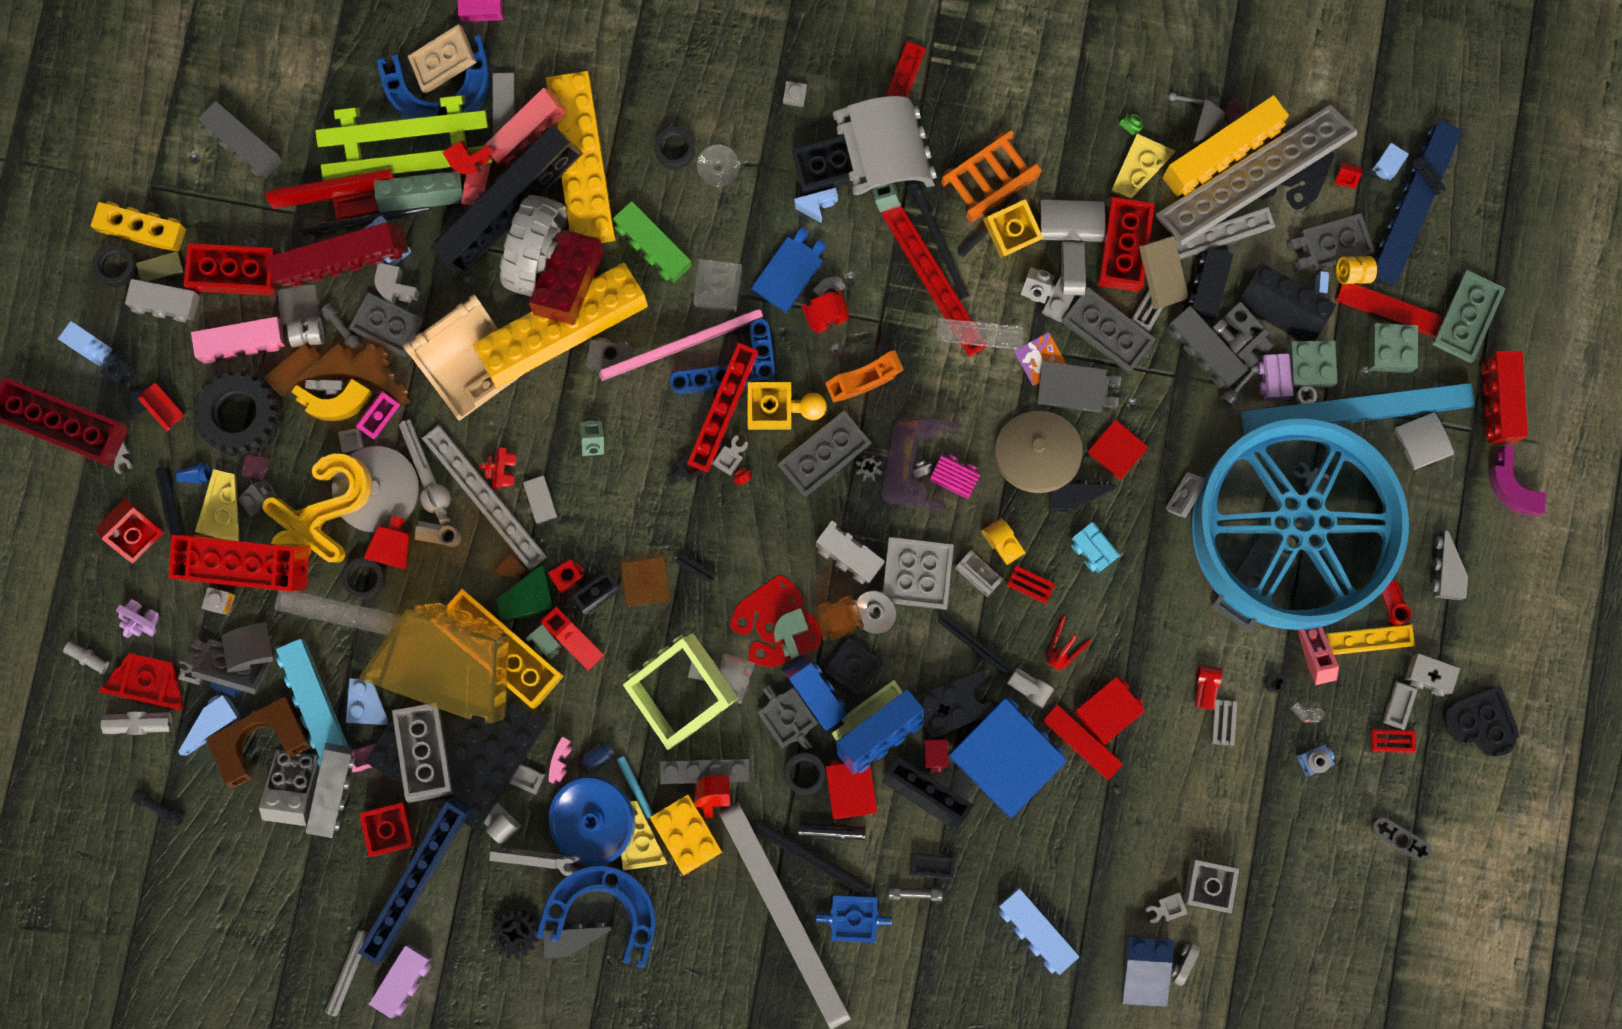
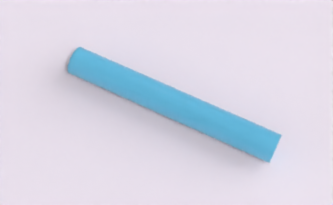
(635, 787)

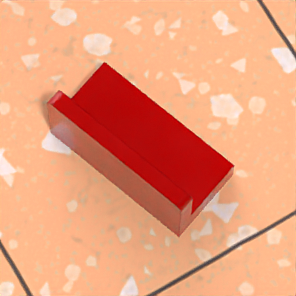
(160, 406)

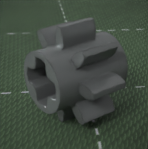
(871, 462)

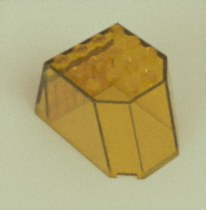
(444, 662)

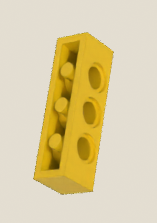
(169, 239)

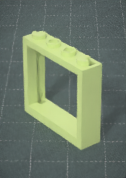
(708, 671)

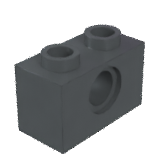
(601, 346)

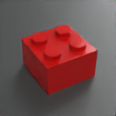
(388, 829)

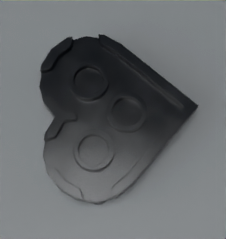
(1483, 720)

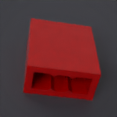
(1110, 710)
(850, 793)

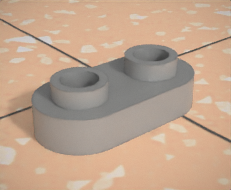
(1181, 971)

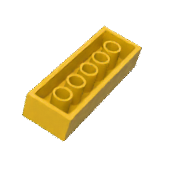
(1226, 146)
(527, 671)

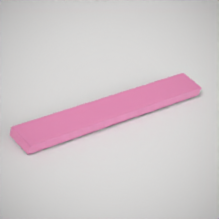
(679, 345)

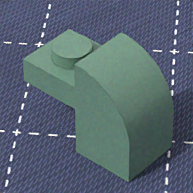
(886, 197)
(787, 627)

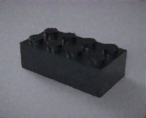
(823, 165)

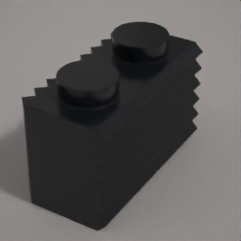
(596, 592)

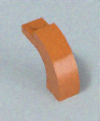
(865, 378)

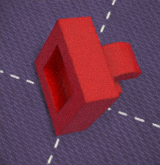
(1348, 175)

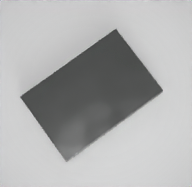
(386, 324)

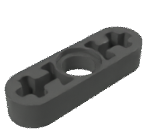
(1410, 837)

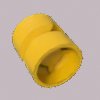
(1356, 269)

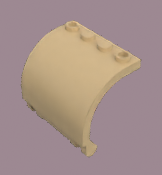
(450, 361)

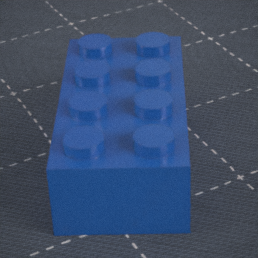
(880, 732)

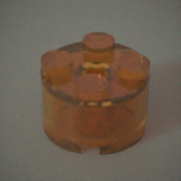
(839, 618)

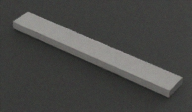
(484, 497)

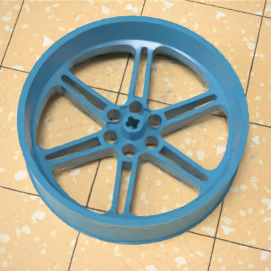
(1349, 448)

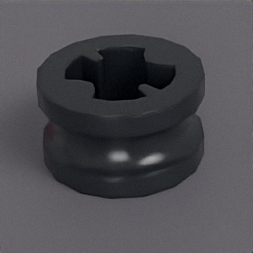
(1281, 687)

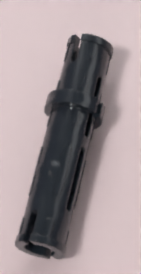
(832, 831)

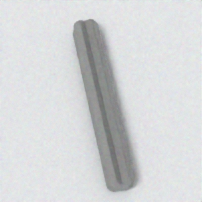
(346, 974)

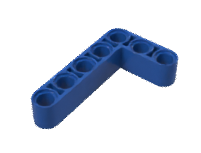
(711, 373)

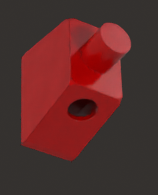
(390, 544)

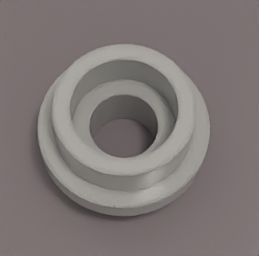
(1313, 765)

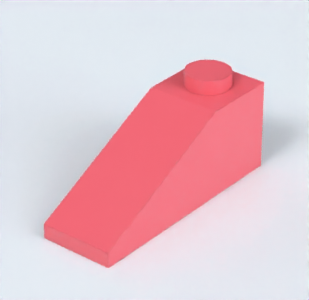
(476, 184)
(1318, 655)

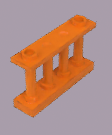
(993, 197)

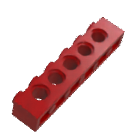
(723, 407)

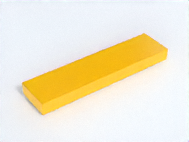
(1371, 639)

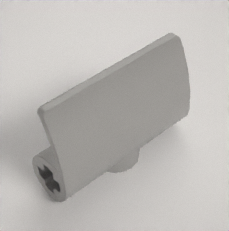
(1072, 220)

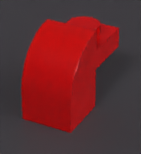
(464, 161)
(712, 792)

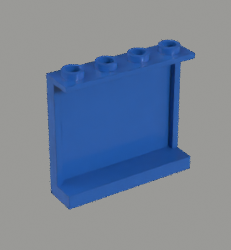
(1008, 757)

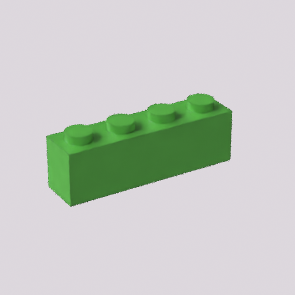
(652, 242)

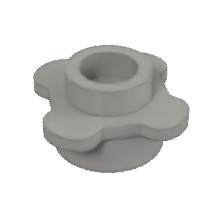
(921, 468)

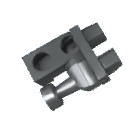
(1249, 335)

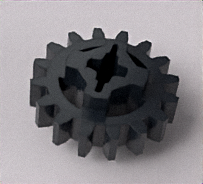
(512, 944)

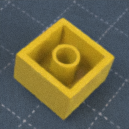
(1013, 228)

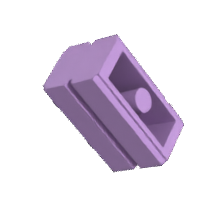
(1275, 377)

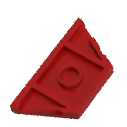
(145, 681)

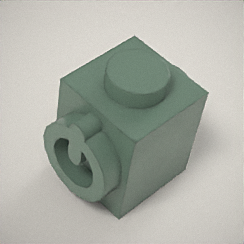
(591, 438)

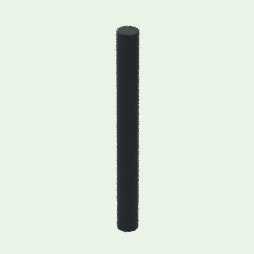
(983, 230)

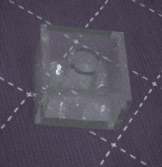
(718, 285)

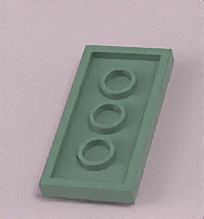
(1468, 316)

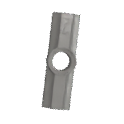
(136, 723)

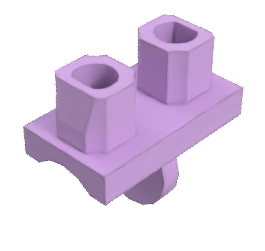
(134, 623)

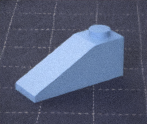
(214, 717)

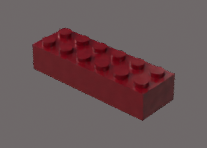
(338, 254)
(60, 422)

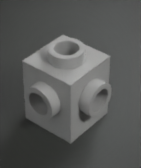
(1038, 285)

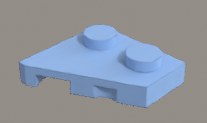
(364, 704)

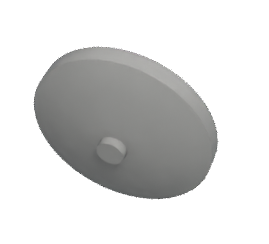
(393, 488)

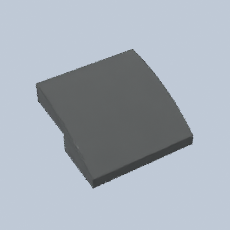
(246, 647)

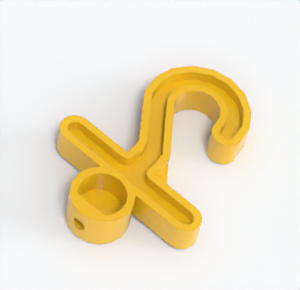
(305, 524)

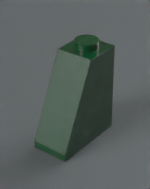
(526, 598)

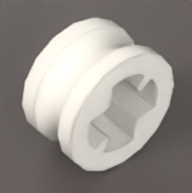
(1313, 394)

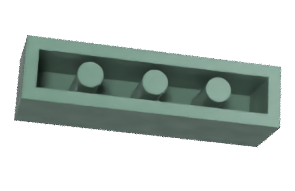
(419, 191)

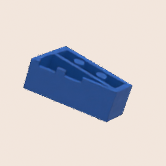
(815, 692)

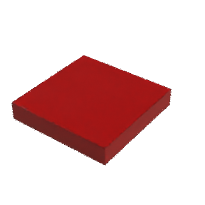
(1117, 450)

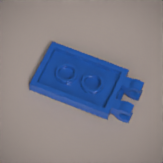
(789, 271)

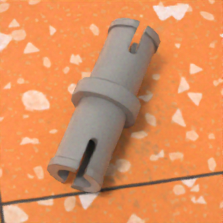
(86, 657)

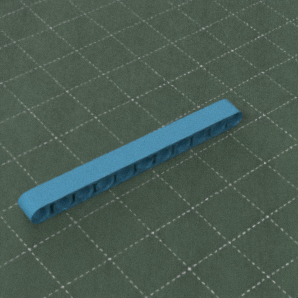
(1367, 407)

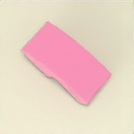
(557, 767)

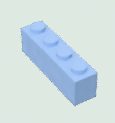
(1038, 931)

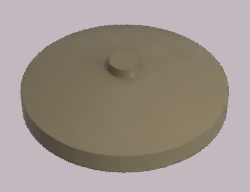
(1038, 451)

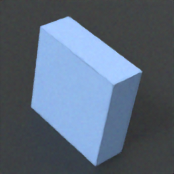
(1321, 283)

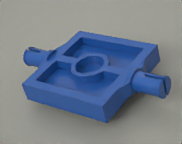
(854, 919)

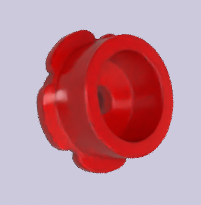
(742, 476)

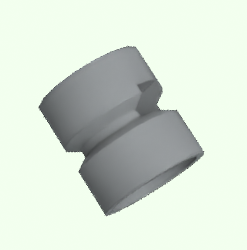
(305, 331)

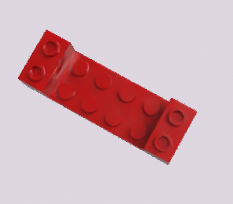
(239, 562)

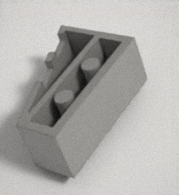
(849, 554)

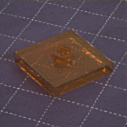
(645, 582)

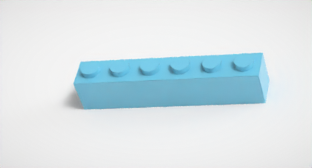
(310, 696)

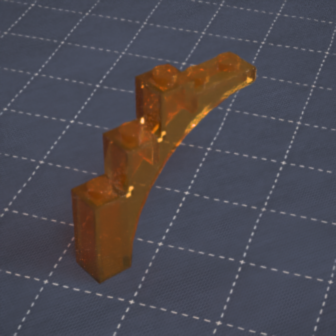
(336, 363)

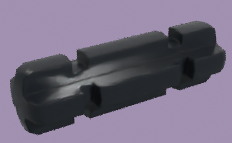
(1429, 175)
(696, 567)

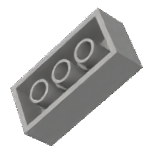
(422, 753)

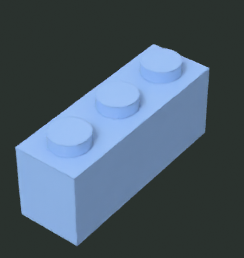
(85, 344)

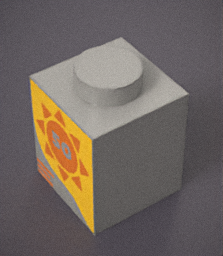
(218, 601)

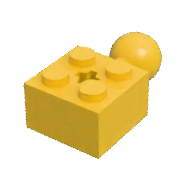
(811, 406)

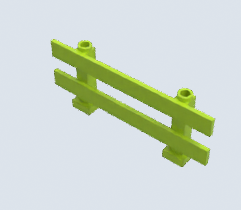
(352, 134)

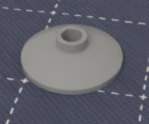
(875, 622)

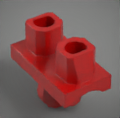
(501, 459)

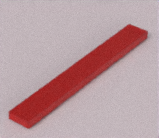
(927, 270)

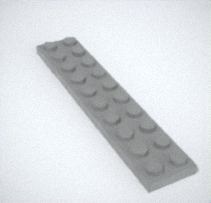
(1256, 174)

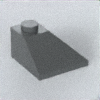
(1207, 124)

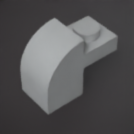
(388, 284)

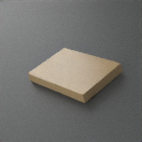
(442, 59)

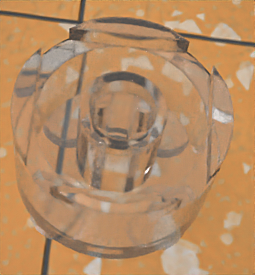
(737, 674)

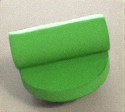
(1132, 124)

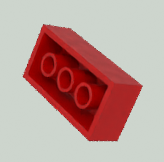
(1125, 230)
(229, 269)
(1504, 397)

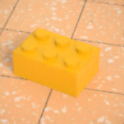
(686, 834)

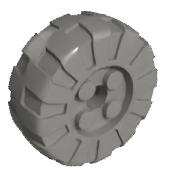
(531, 242)

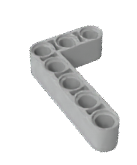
(501, 824)

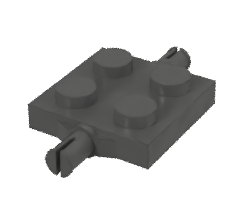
(787, 718)

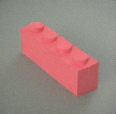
(526, 127)

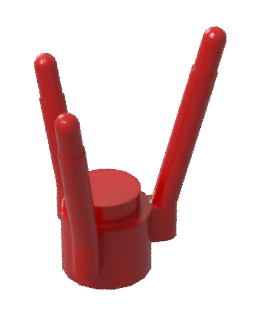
(1058, 658)

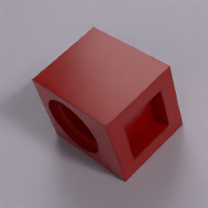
(557, 575)

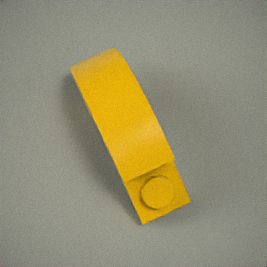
(344, 406)

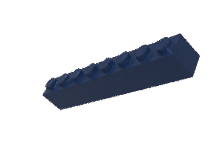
(1415, 203)
(415, 880)

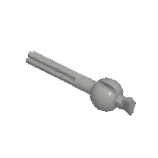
(434, 497)

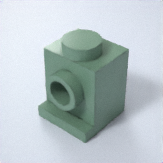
(544, 642)

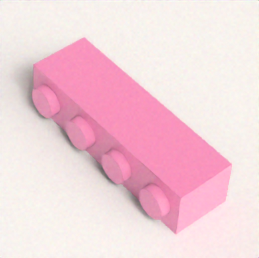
(238, 339)

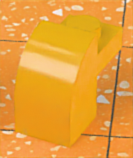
(1001, 538)

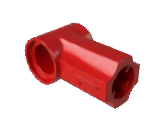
(1394, 601)
(1208, 681)

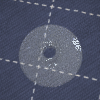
(714, 156)

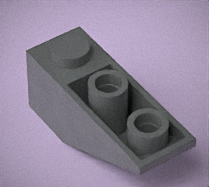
(572, 939)

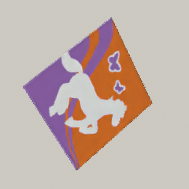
(1035, 353)

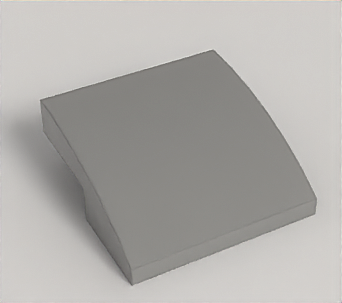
(1424, 441)

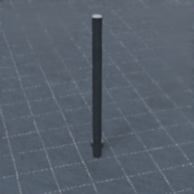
(914, 187)

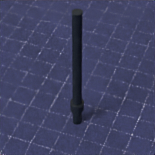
(325, 226)

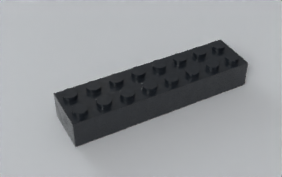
(494, 211)

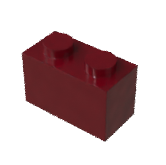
(935, 755)

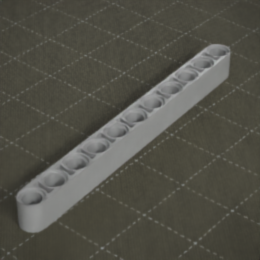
(784, 915)

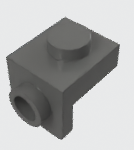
(255, 495)

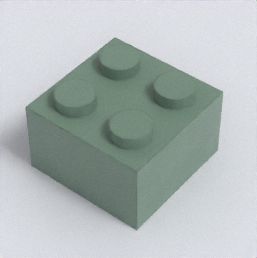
(1393, 348)
(1313, 364)

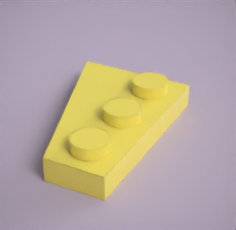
(1140, 166)

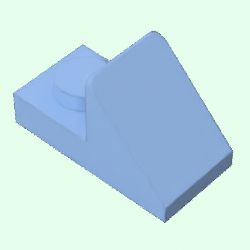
(810, 204)

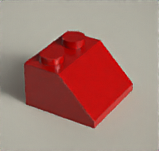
(128, 530)

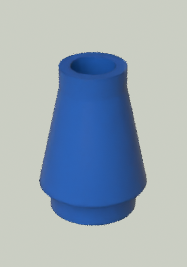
(196, 473)

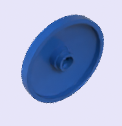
(592, 821)

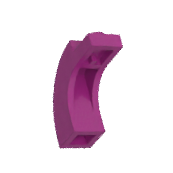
(1509, 490)

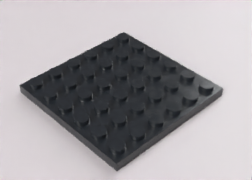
(479, 754)

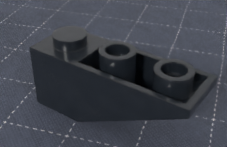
(1078, 495)

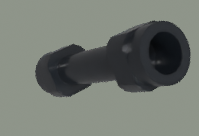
(173, 816)

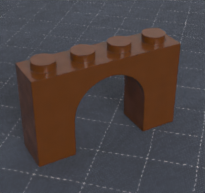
(228, 743)

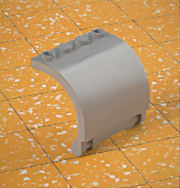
(885, 143)

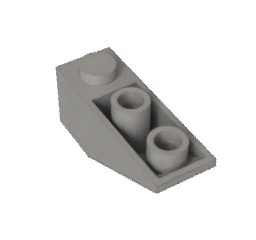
(1450, 576)

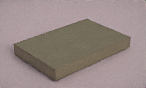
(1164, 272)

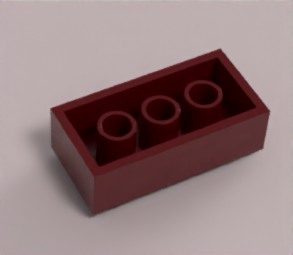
(566, 277)

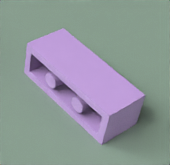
(401, 982)

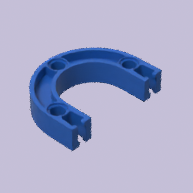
(409, 107)
(626, 890)

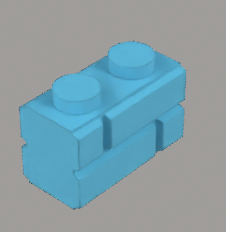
(1094, 547)

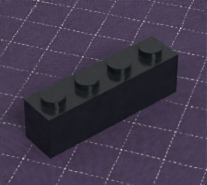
(927, 793)

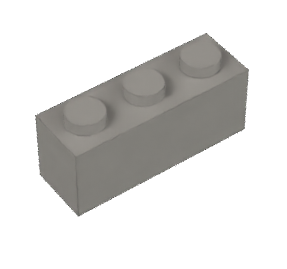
(162, 300)

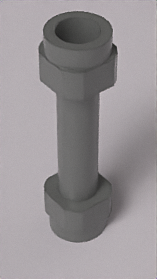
(330, 313)
(934, 893)

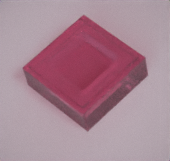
(255, 467)

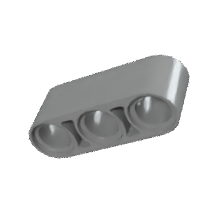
(1073, 268)

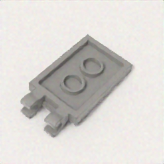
(535, 858)

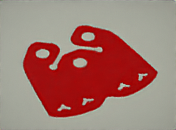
(772, 604)

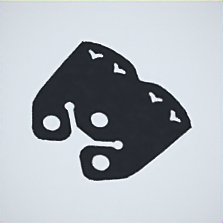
(1313, 176)

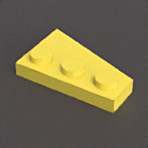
(220, 507)
(643, 848)

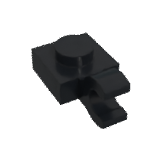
(685, 471)

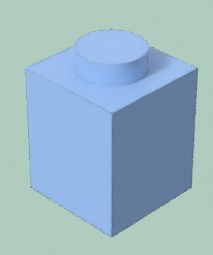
(1390, 162)

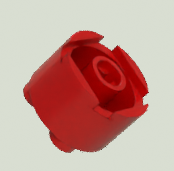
(825, 311)

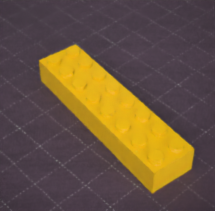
(585, 180)
(538, 339)

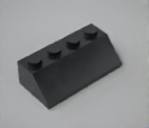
(1286, 304)

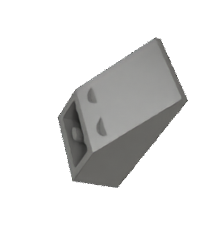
(289, 788)

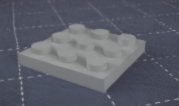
(918, 573)

